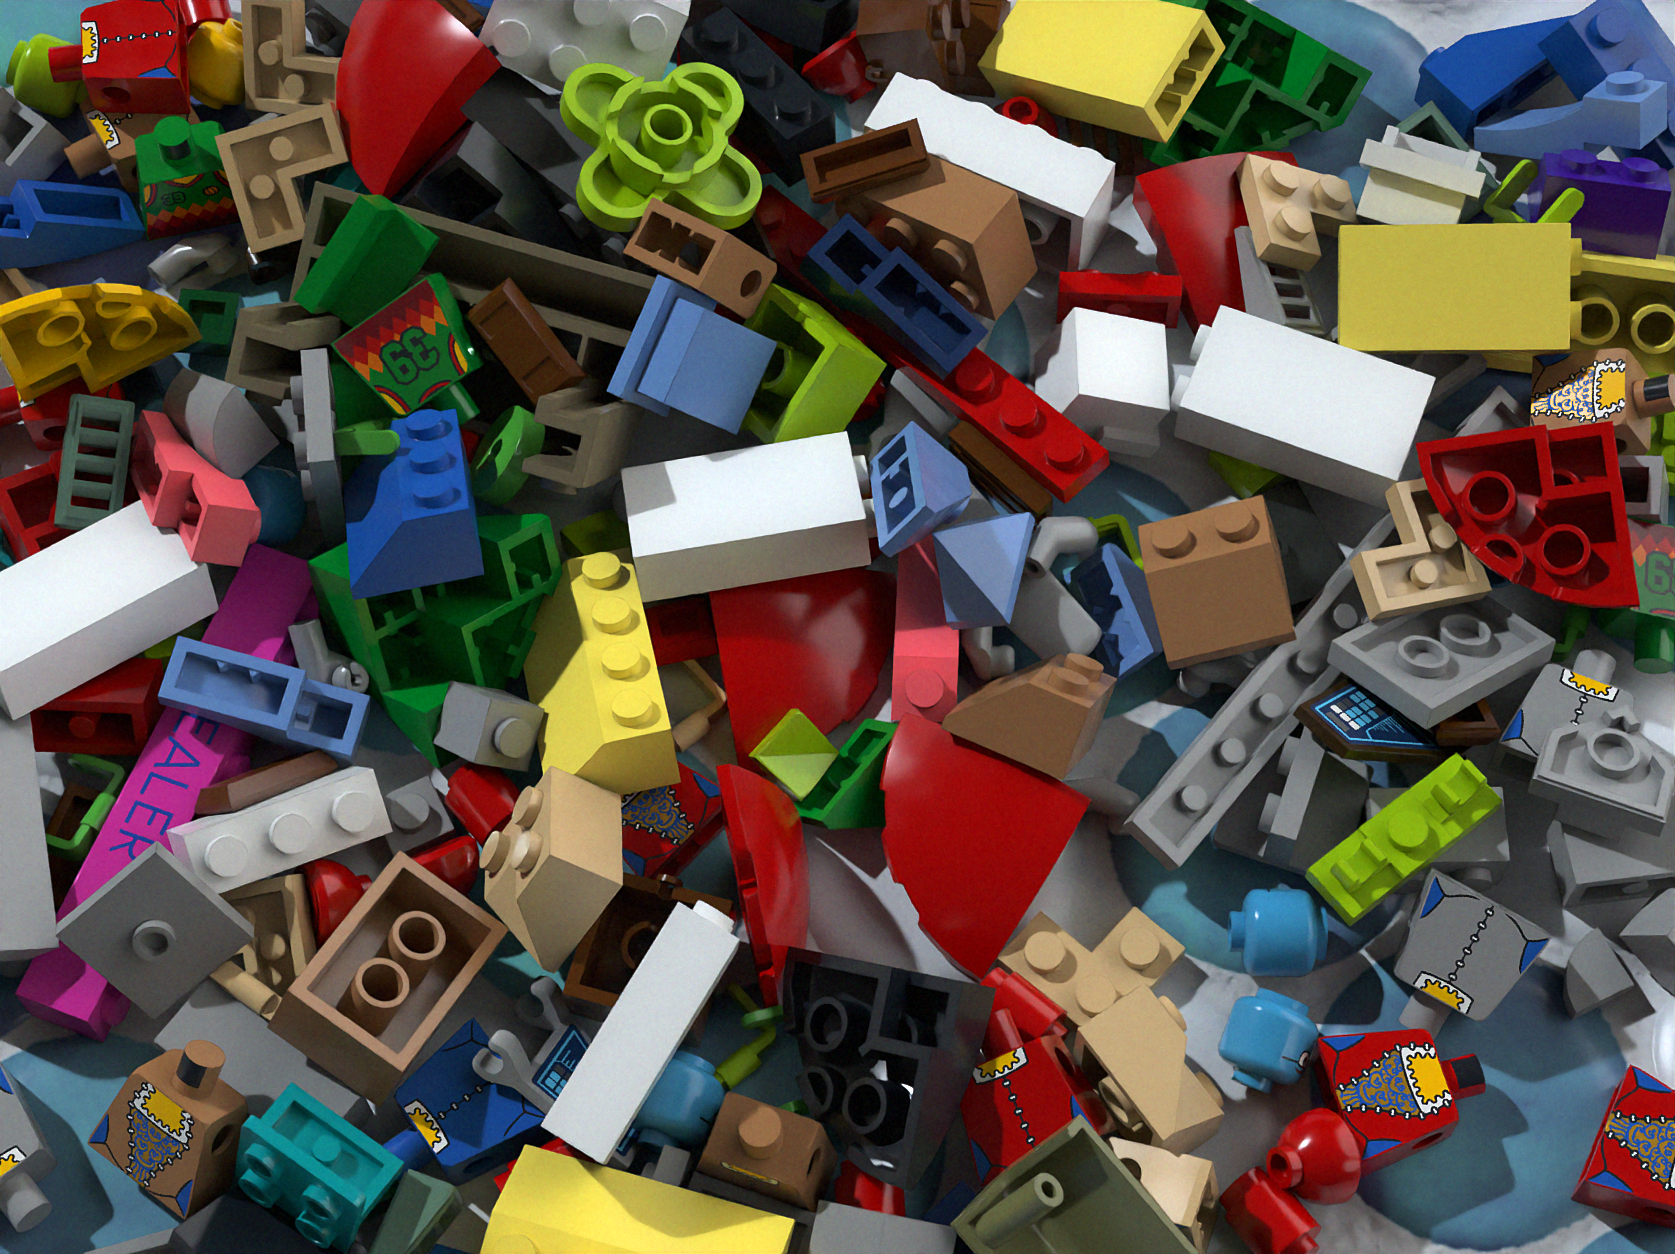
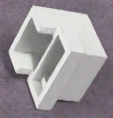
(1416, 181)
(1107, 378)

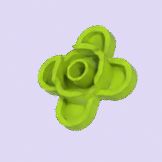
(659, 144)

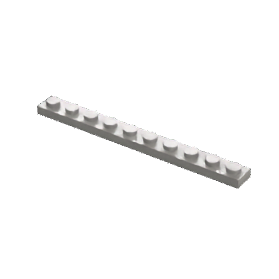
(1262, 708)

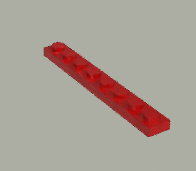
(975, 391)

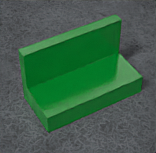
(366, 261)

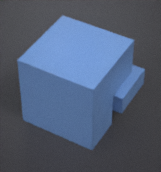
(691, 359)

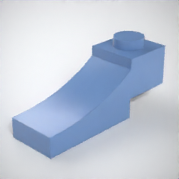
(1614, 113)
(265, 700)

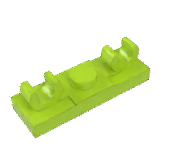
(1403, 838)

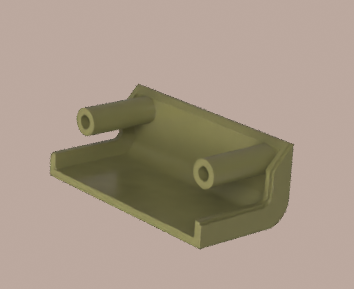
(1068, 1200)

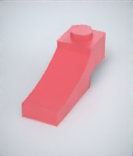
(190, 494)
(923, 642)

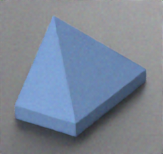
(982, 568)
(1119, 601)

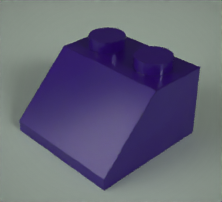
(1621, 203)

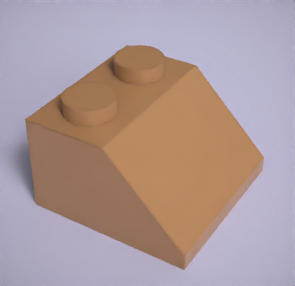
(1216, 582)
(1038, 713)

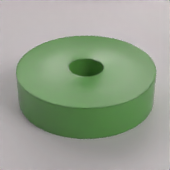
(501, 454)

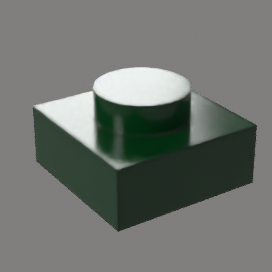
(215, 317)

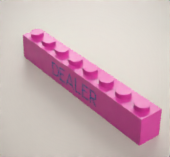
(163, 788)

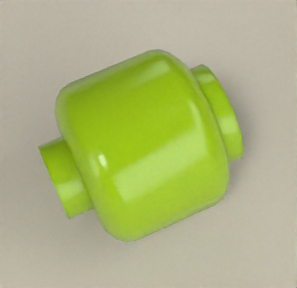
(33, 82)

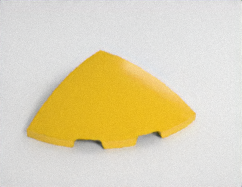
(88, 333)

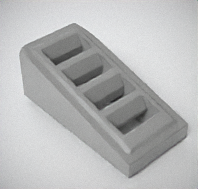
(1294, 304)

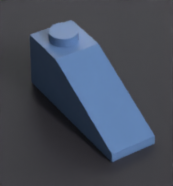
(915, 489)

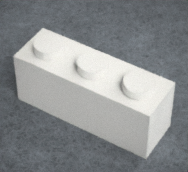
(283, 829)

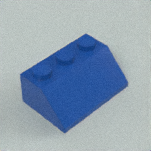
(1613, 39)
(413, 510)

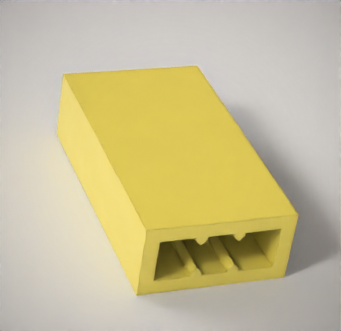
(1105, 61)
(1458, 288)

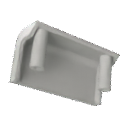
(25, 878)

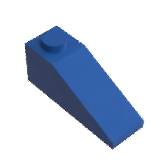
(1486, 73)

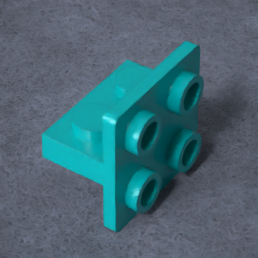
(314, 1167)

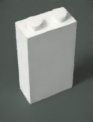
(1300, 405)
(748, 516)
(94, 605)
(643, 1030)

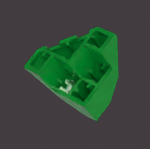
(1261, 89)
(447, 630)

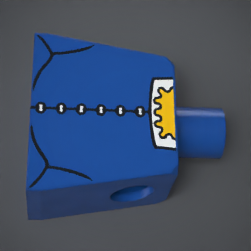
(461, 1116)

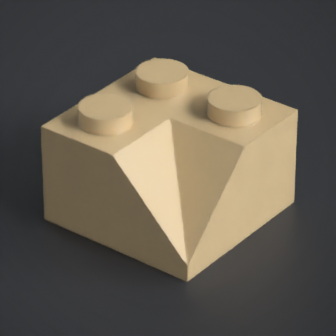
(555, 864)
(1139, 1073)

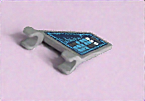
(553, 1065)

